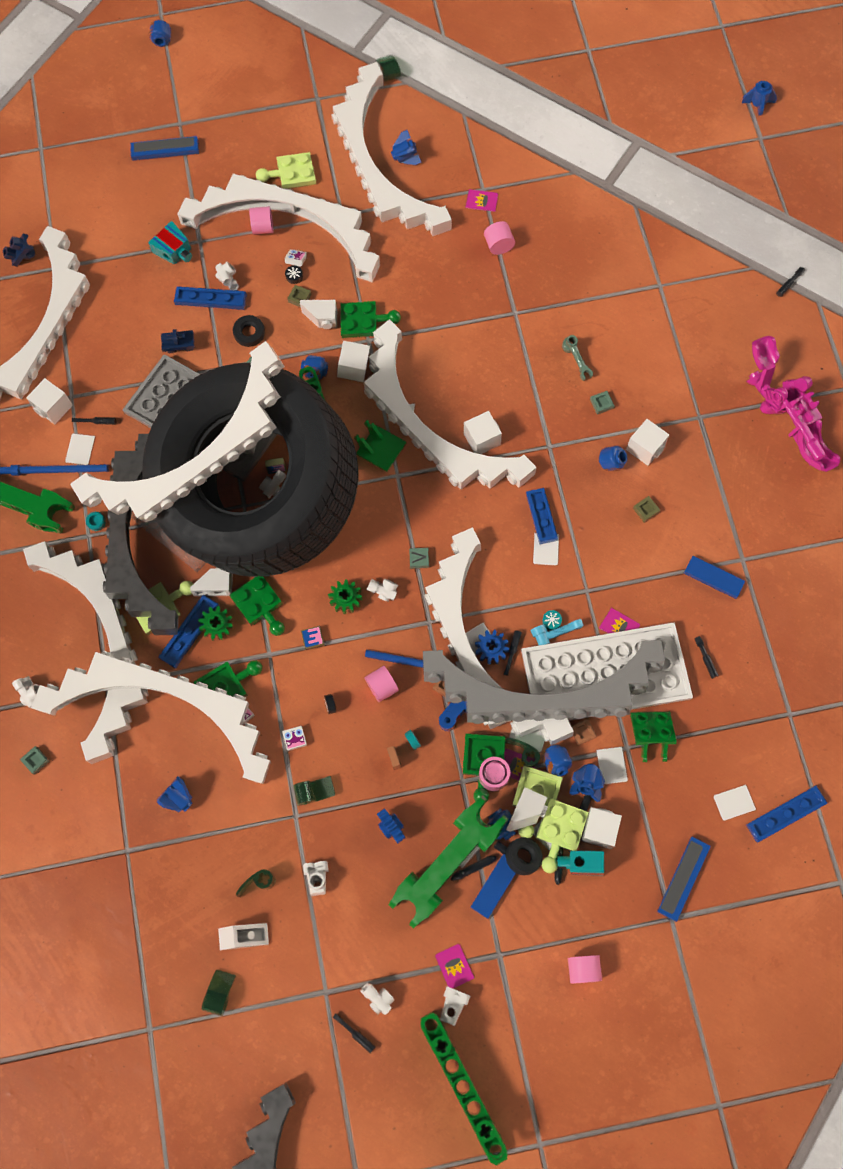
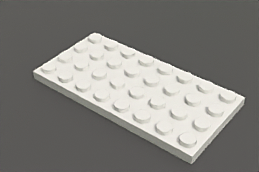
(588, 660)

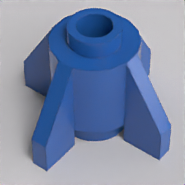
(760, 95)
(404, 150)
(588, 781)
(176, 796)

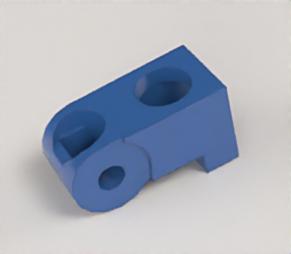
(451, 714)

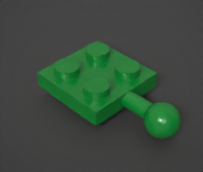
(361, 319)
(257, 601)
(225, 678)
(476, 751)

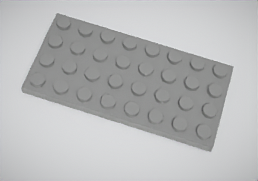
(160, 386)

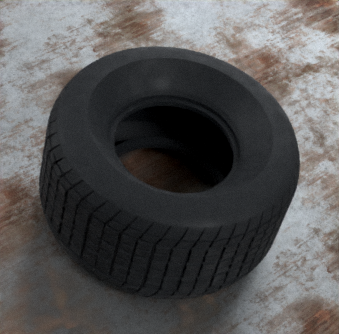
(305, 510)

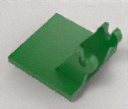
(380, 447)
(653, 728)

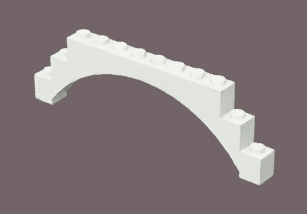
(249, 193)
(387, 199)
(66, 296)
(241, 433)
(455, 462)
(89, 581)
(447, 605)
(111, 673)

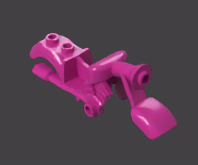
(794, 401)

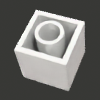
(353, 361)
(49, 401)
(482, 433)
(647, 442)
(601, 828)

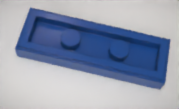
(541, 516)
(714, 577)
(493, 888)

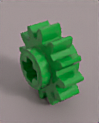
(340, 591)
(211, 617)

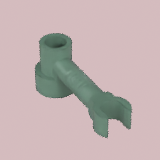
(572, 348)

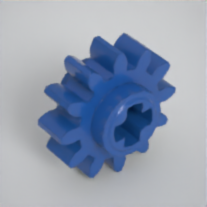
(485, 644)
(391, 826)

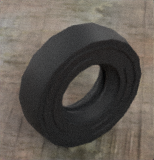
(252, 340)
(513, 861)

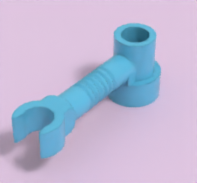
(543, 636)

